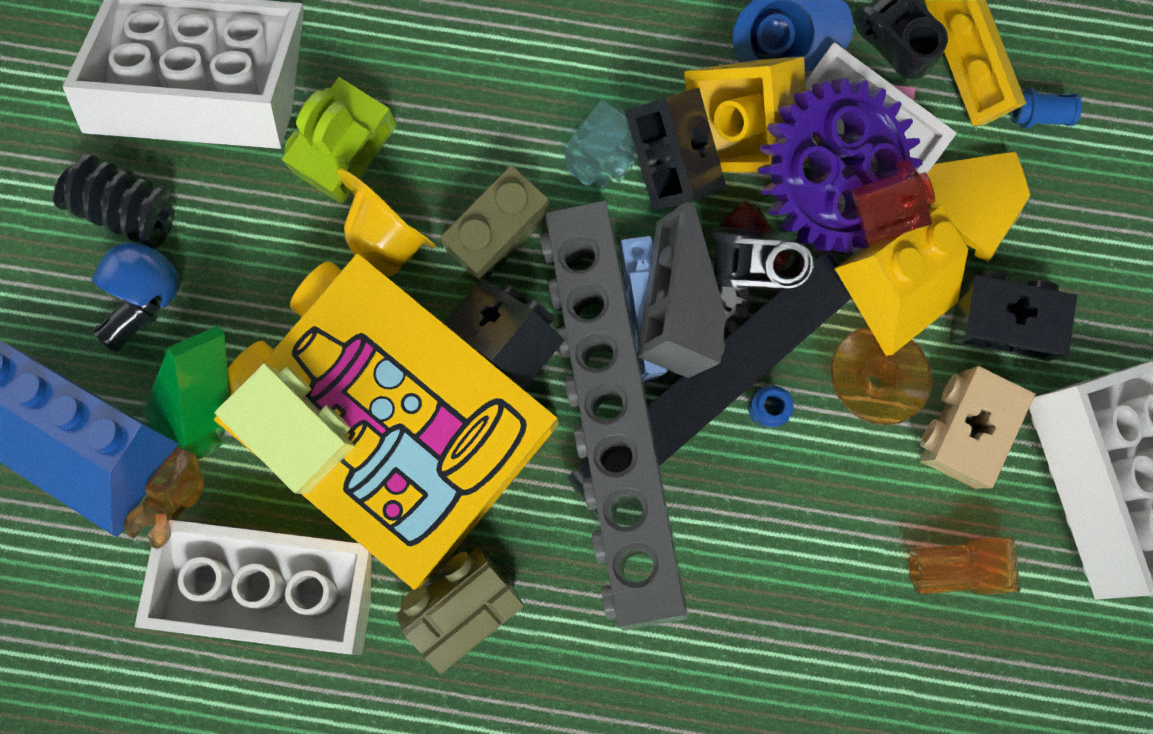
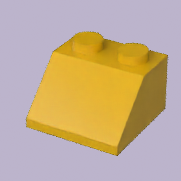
(742, 103)
(907, 280)

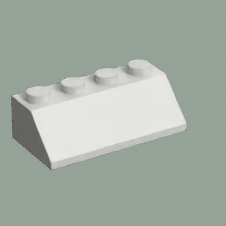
(258, 588)

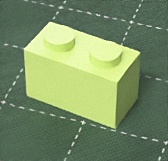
(286, 427)

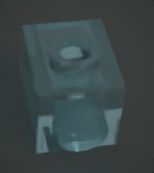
(601, 148)

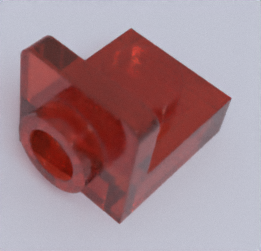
(894, 204)

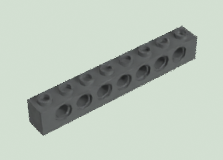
(590, 233)

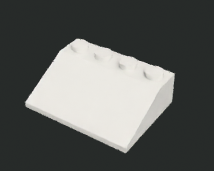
(189, 71)
(1102, 466)

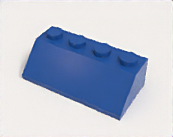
(75, 441)

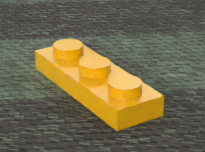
(978, 59)

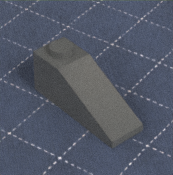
(682, 301)

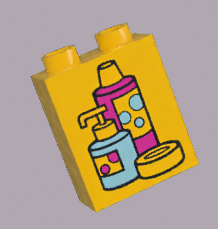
(426, 415)

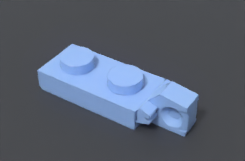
(636, 262)

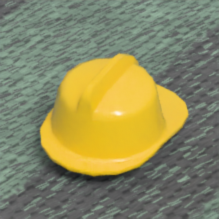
(377, 230)

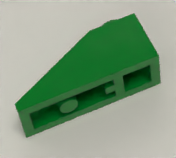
(189, 391)

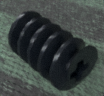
(115, 200)

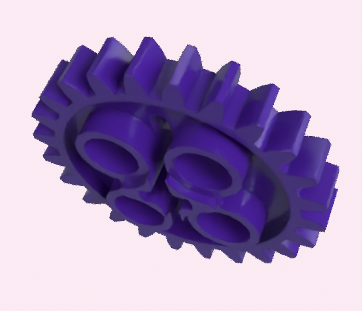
(868, 131)

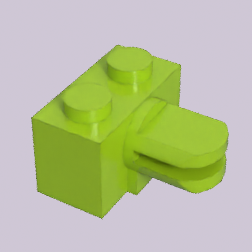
(334, 132)

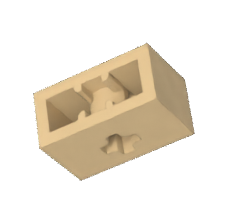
(997, 414)

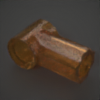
(977, 566)

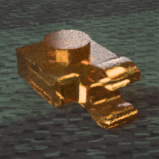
(169, 493)

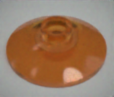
(903, 378)

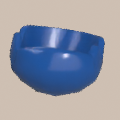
(137, 274)

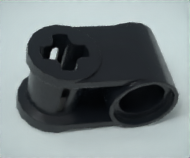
(897, 24)
(747, 258)

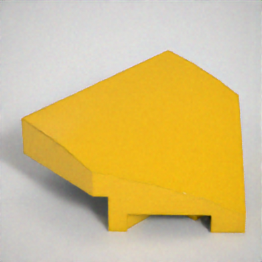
(981, 198)

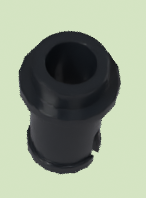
(125, 323)

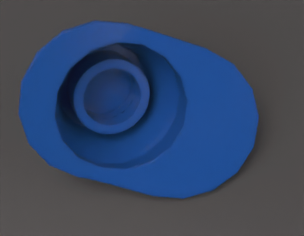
(791, 29)

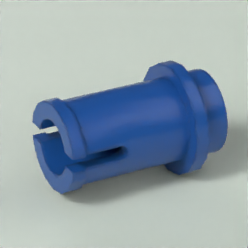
(1047, 109)
(782, 405)

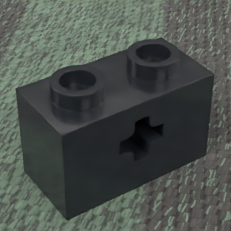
(675, 149)
(1042, 309)
(506, 330)

